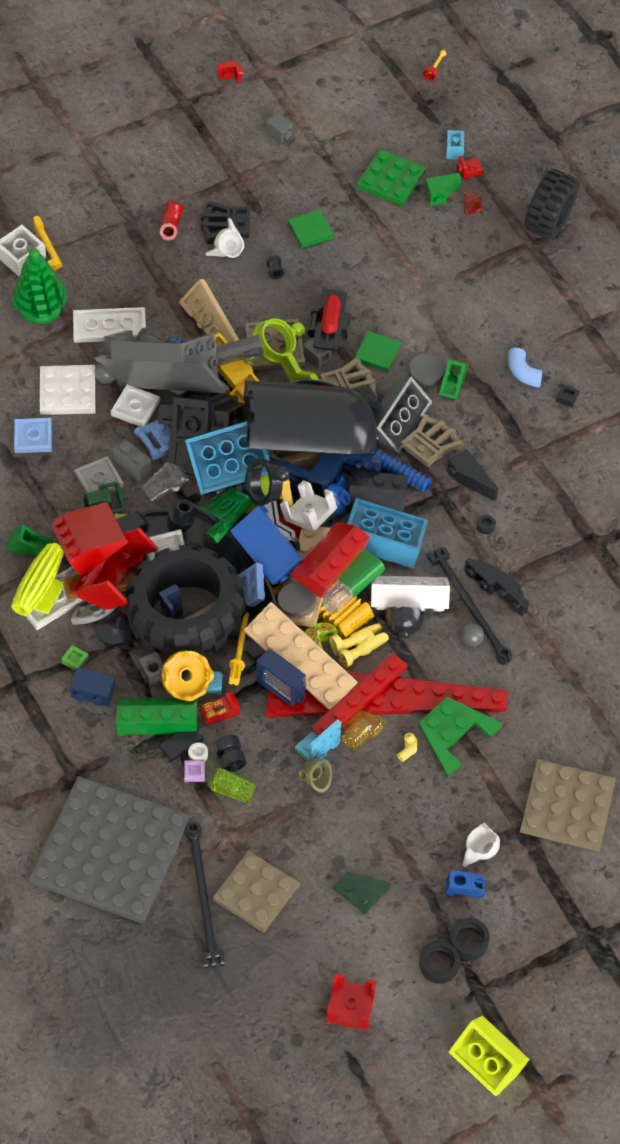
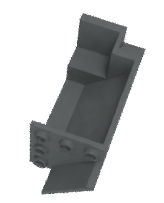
(162, 364)

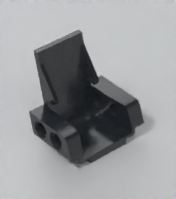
(195, 415)

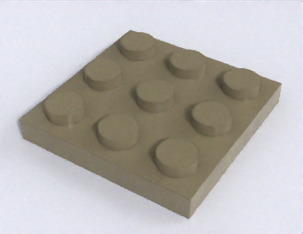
(277, 343)
(256, 891)

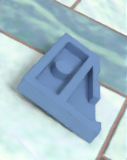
(253, 584)

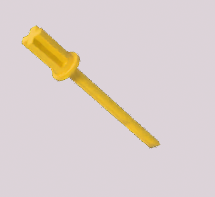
(237, 665)

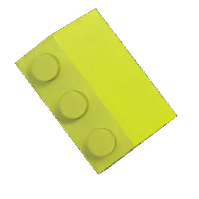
(488, 1055)

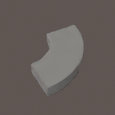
(88, 614)

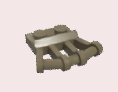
(339, 378)
(427, 450)

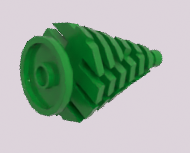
(38, 290)

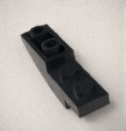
(493, 579)

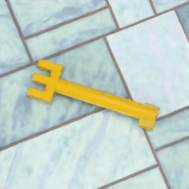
(55, 262)

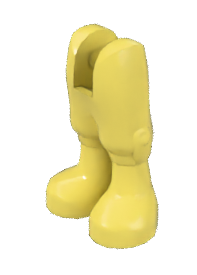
(365, 640)

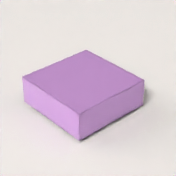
(194, 771)

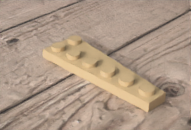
(203, 306)

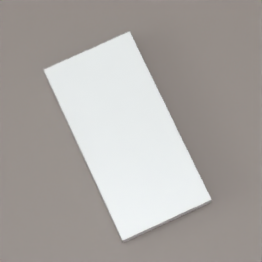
(97, 323)
(60, 607)

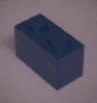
(92, 687)

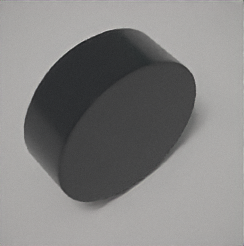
(486, 524)

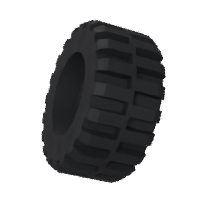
(551, 204)

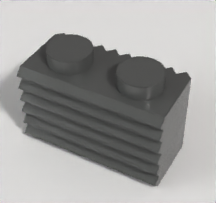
(132, 460)

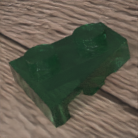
(361, 890)

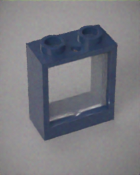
(281, 678)

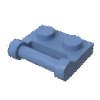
(160, 434)

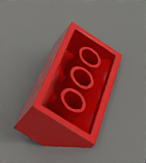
(331, 558)

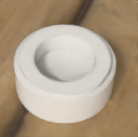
(198, 751)

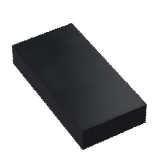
(180, 743)

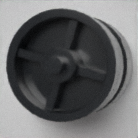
(229, 751)

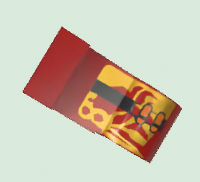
(220, 709)

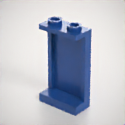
(267, 545)

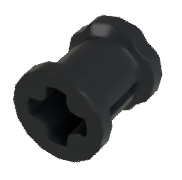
(275, 268)

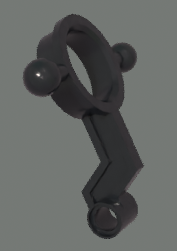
(252, 487)

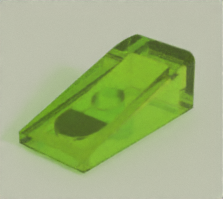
(232, 785)

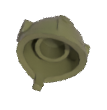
(313, 774)

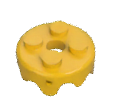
(199, 678)

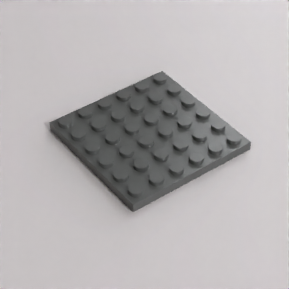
(110, 849)

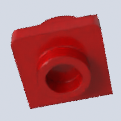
(229, 70)
(469, 168)

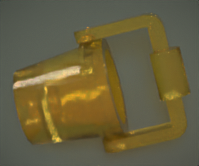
(361, 730)

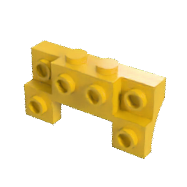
(235, 372)

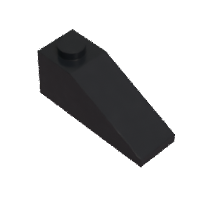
(470, 474)

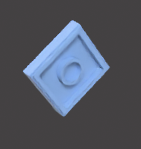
(33, 435)

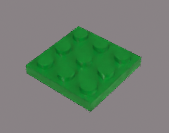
(391, 177)

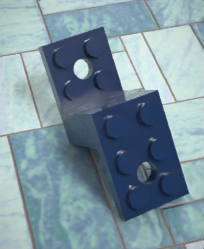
(328, 468)

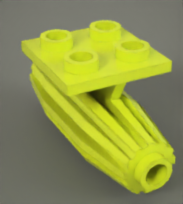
(39, 587)

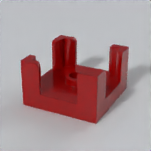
(351, 1003)

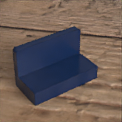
(171, 602)

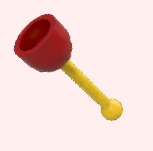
(432, 71)

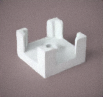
(310, 509)

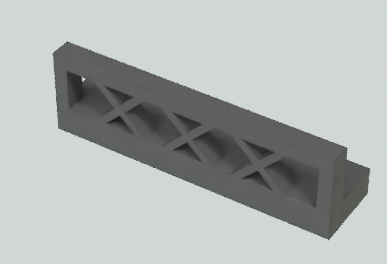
(239, 350)

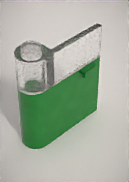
(353, 581)

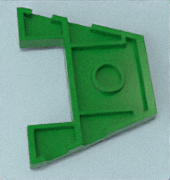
(227, 509)
(448, 724)

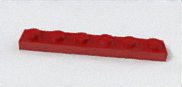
(362, 694)

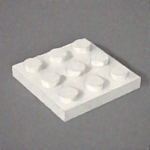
(67, 389)

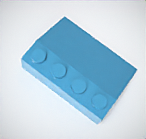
(222, 457)
(392, 532)

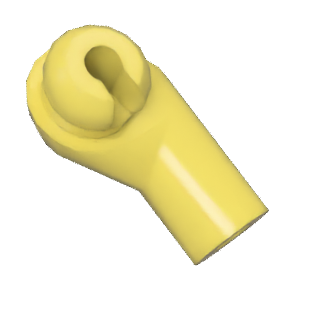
(410, 747)

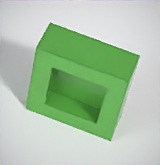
(74, 658)

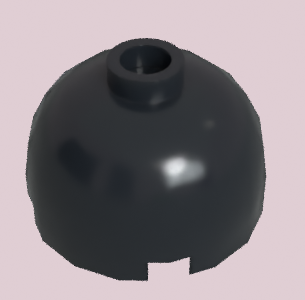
(404, 620)

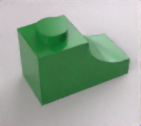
(440, 187)
(453, 378)
(26, 541)

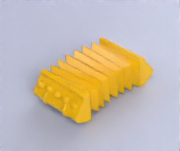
(348, 618)

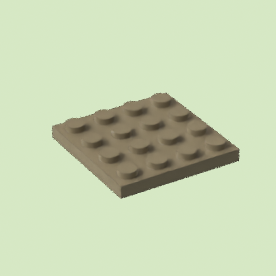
(568, 805)

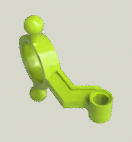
(286, 359)

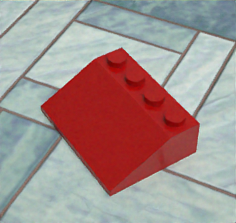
(89, 536)

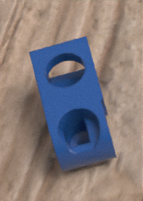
(465, 884)

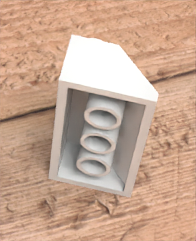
(410, 592)

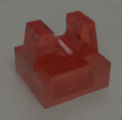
(472, 203)

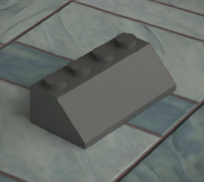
(401, 413)

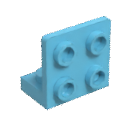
(317, 746)

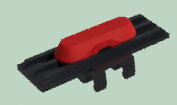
(333, 318)

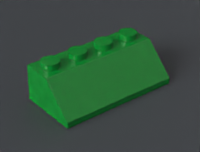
(155, 716)

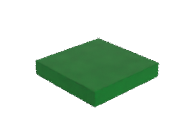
(310, 228)
(378, 351)

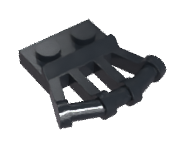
(239, 214)

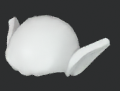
(227, 242)
(481, 844)

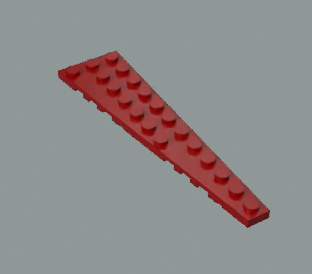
(402, 697)

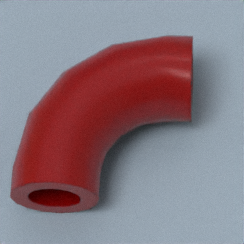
(171, 220)

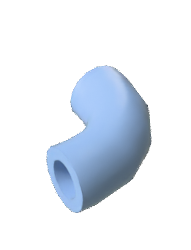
(521, 370)

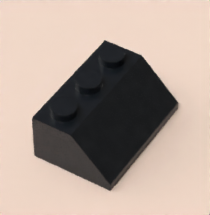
(378, 488)

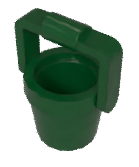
(103, 495)

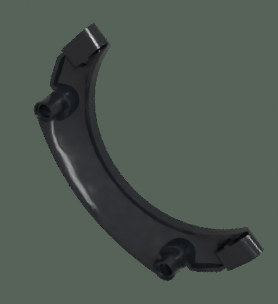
(194, 524)

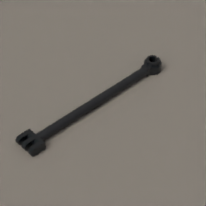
(442, 560)
(212, 953)

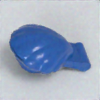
(340, 494)

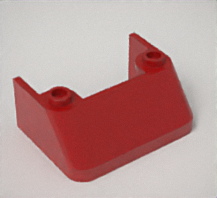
(101, 582)

